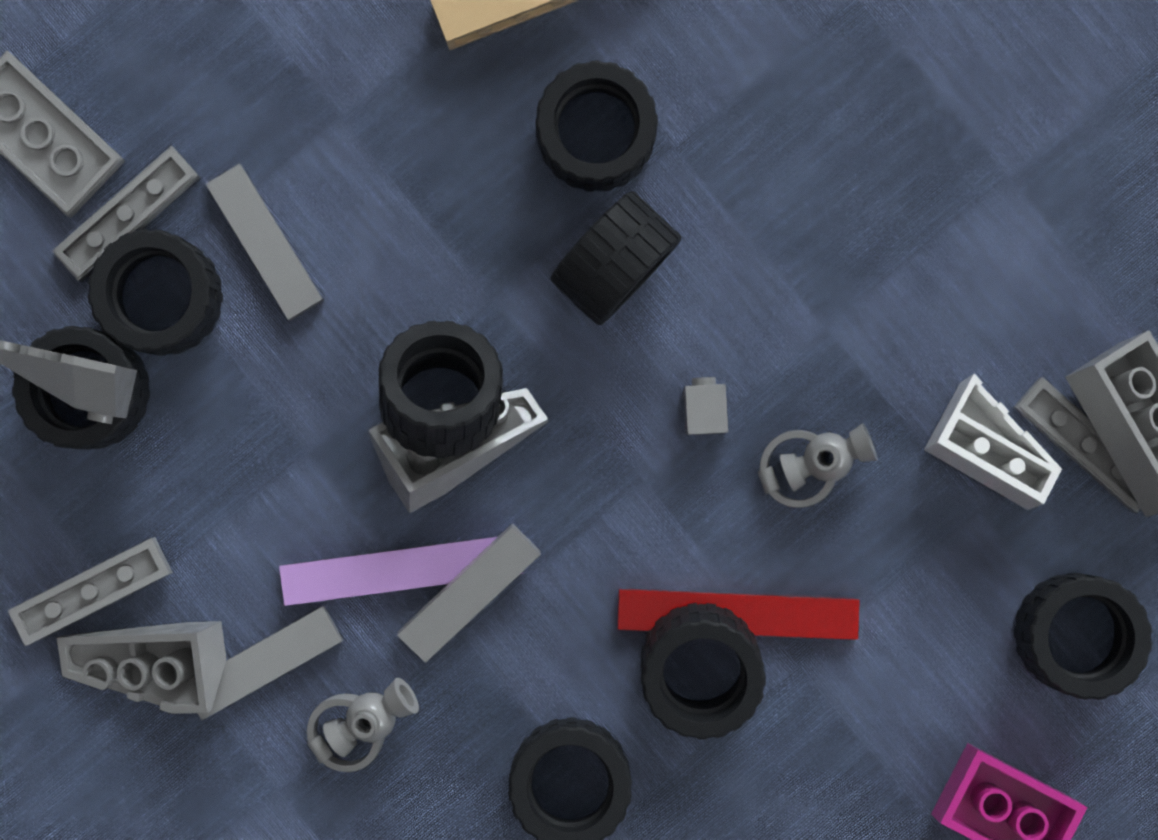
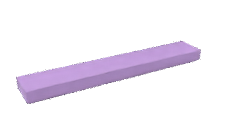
(378, 571)

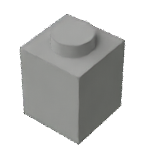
(705, 407)

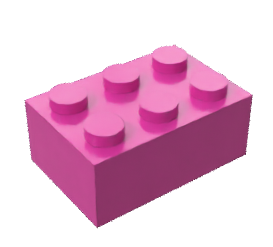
(1002, 803)

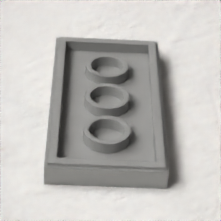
(50, 140)

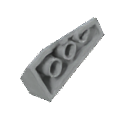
(80, 382)
(424, 479)
(160, 664)

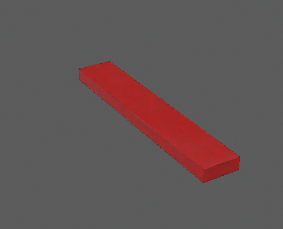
(763, 613)

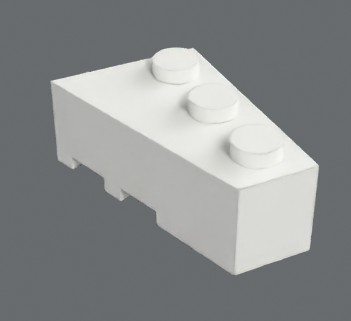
(992, 448)

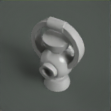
(797, 469)
(367, 719)

